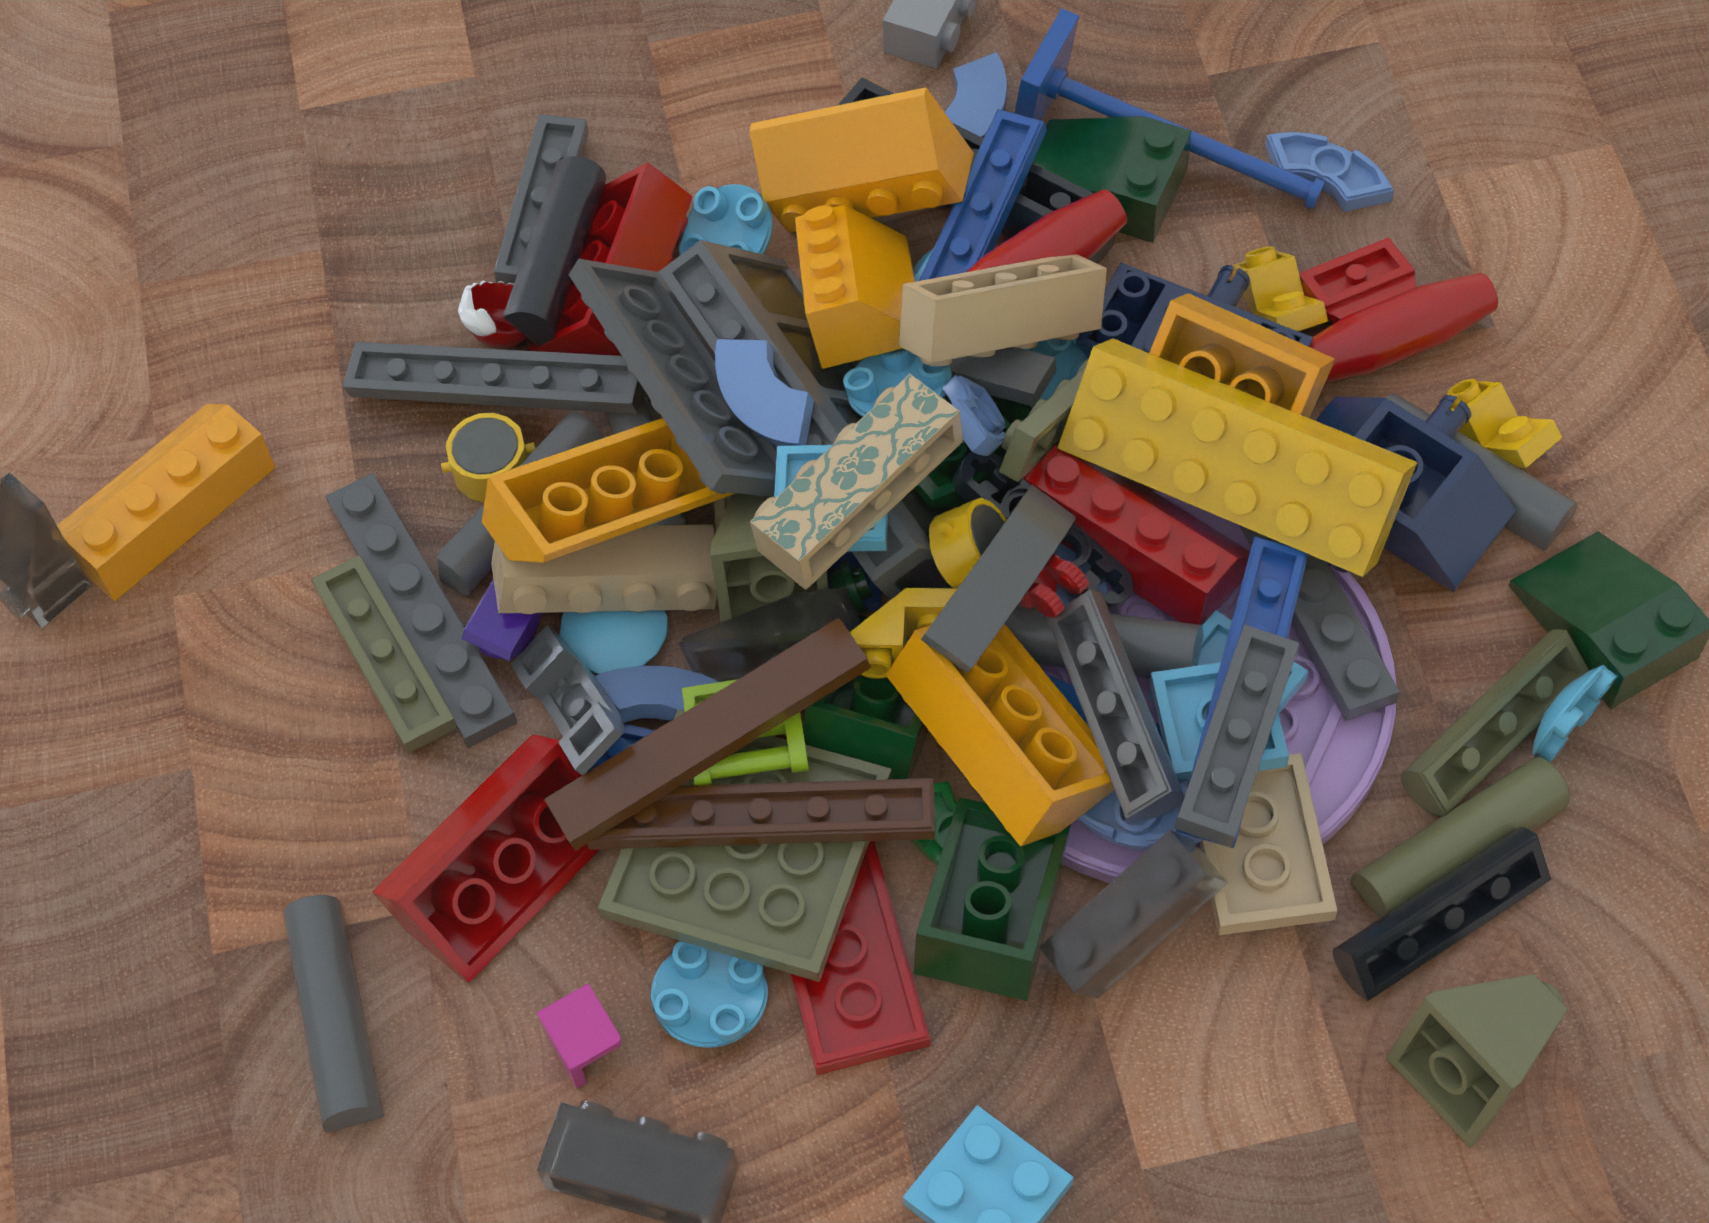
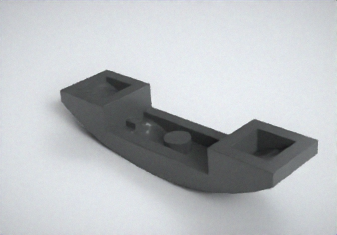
(999, 579)
(571, 698)

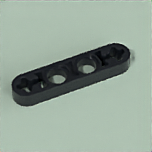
(1087, 549)

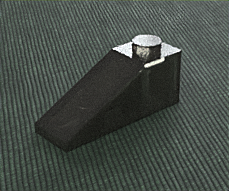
(35, 561)
(757, 636)

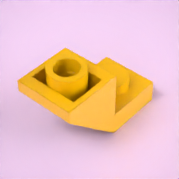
(1278, 291)
(1499, 427)
(887, 630)

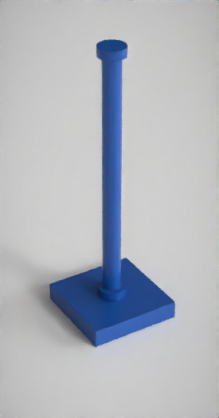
(1048, 79)

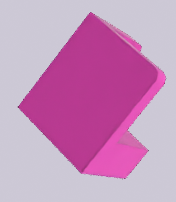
(579, 1031)

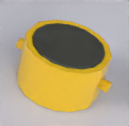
(483, 448)
(962, 537)

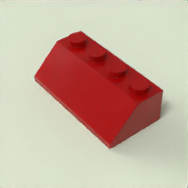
(632, 228)
(1169, 553)
(488, 862)

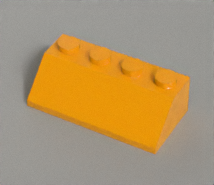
(865, 154)
(851, 282)
(592, 494)
(166, 497)
(1006, 733)

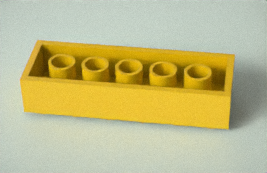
(1236, 456)

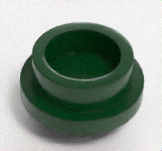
(855, 583)

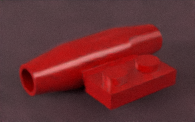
(1070, 230)
(1382, 312)

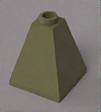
(741, 572)
(1475, 1047)

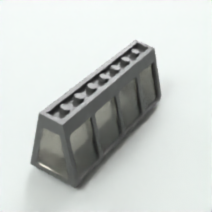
(760, 298)

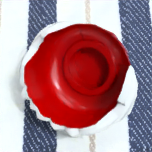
(483, 312)

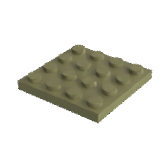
(748, 900)

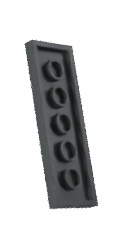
(677, 374)

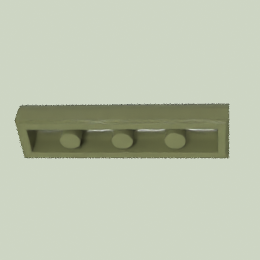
(1493, 725)
(1519, 799)

